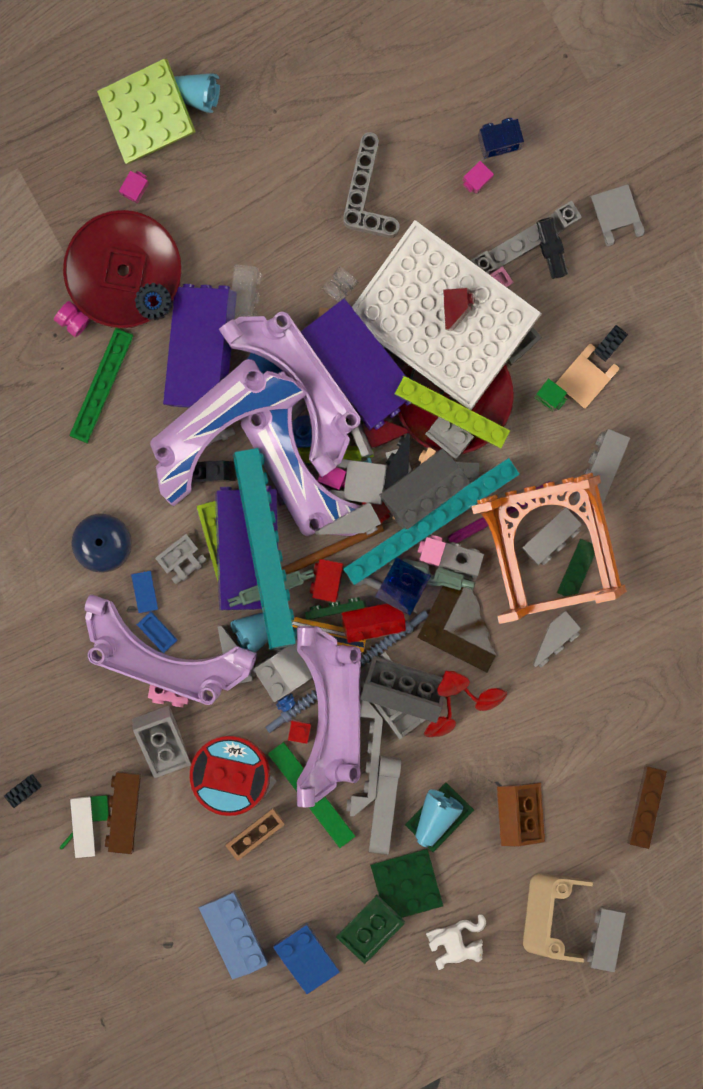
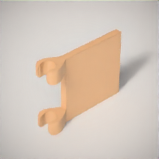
(584, 379)

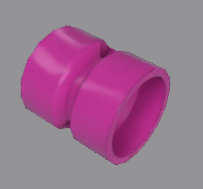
(70, 317)

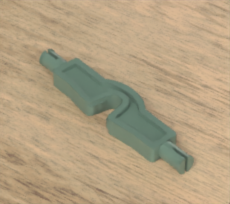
(442, 576)
(252, 594)

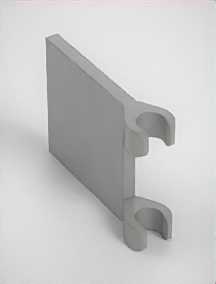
(616, 210)
(363, 481)

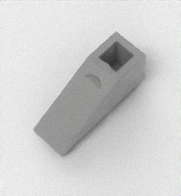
(557, 633)

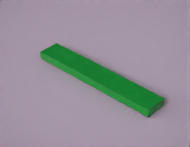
(101, 385)
(323, 808)

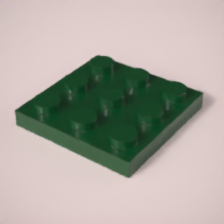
(407, 883)

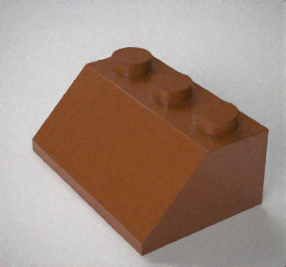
(520, 814)

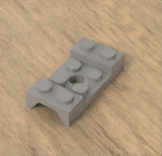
(399, 722)

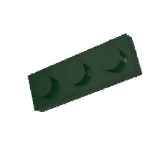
(577, 569)
(335, 608)

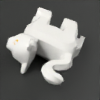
(453, 942)

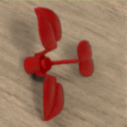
(453, 684)

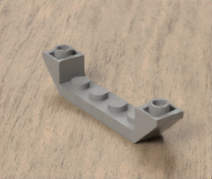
(524, 241)
(357, 802)

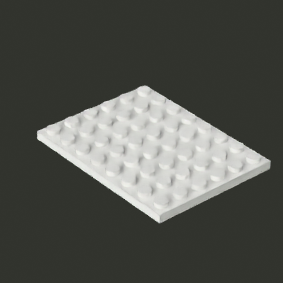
(407, 315)

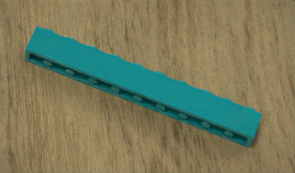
(430, 523)
(264, 548)

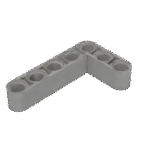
(362, 191)
(384, 804)

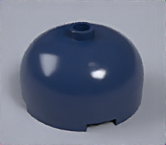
(115, 545)

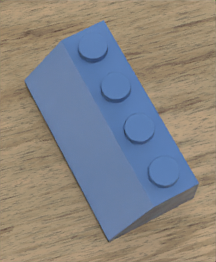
(233, 935)

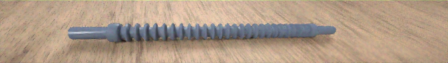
(287, 716)

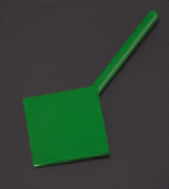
(99, 810)

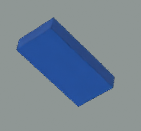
(144, 592)
(157, 632)

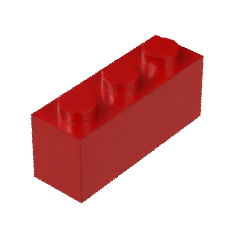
(372, 622)

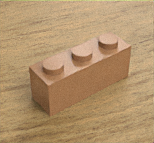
(255, 834)

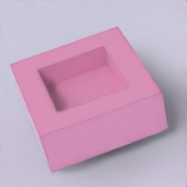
(502, 276)

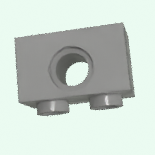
(472, 556)

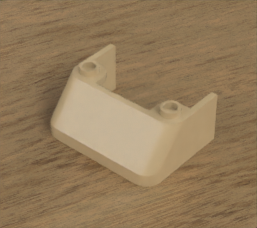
(539, 915)

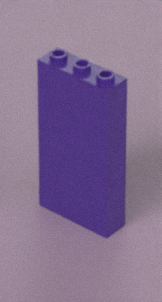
(197, 348)
(357, 363)
(233, 548)

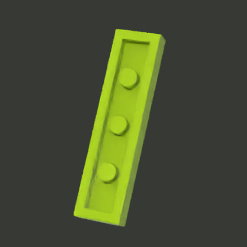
(207, 516)

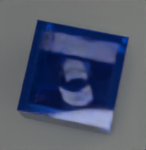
(500, 138)
(403, 586)

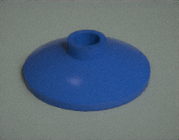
(302, 431)

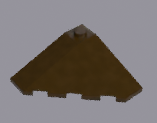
(458, 628)

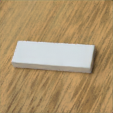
(82, 827)

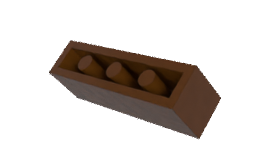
(646, 807)
(124, 812)

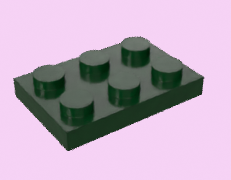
(412, 823)
(370, 929)

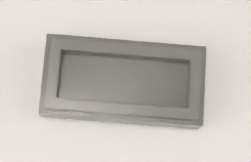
(361, 440)

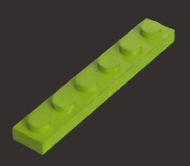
(452, 412)

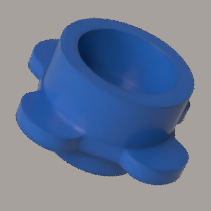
(285, 703)

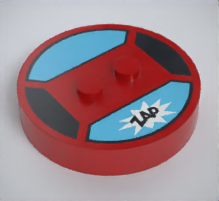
(229, 775)

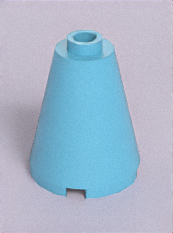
(199, 90)
(250, 632)
(436, 817)

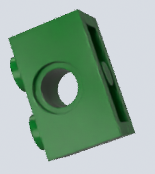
(551, 395)

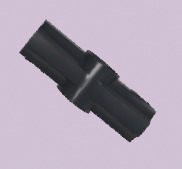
(552, 247)

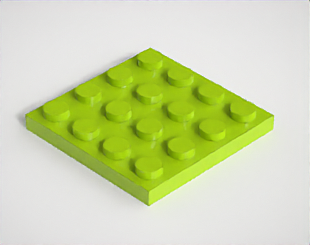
(146, 111)

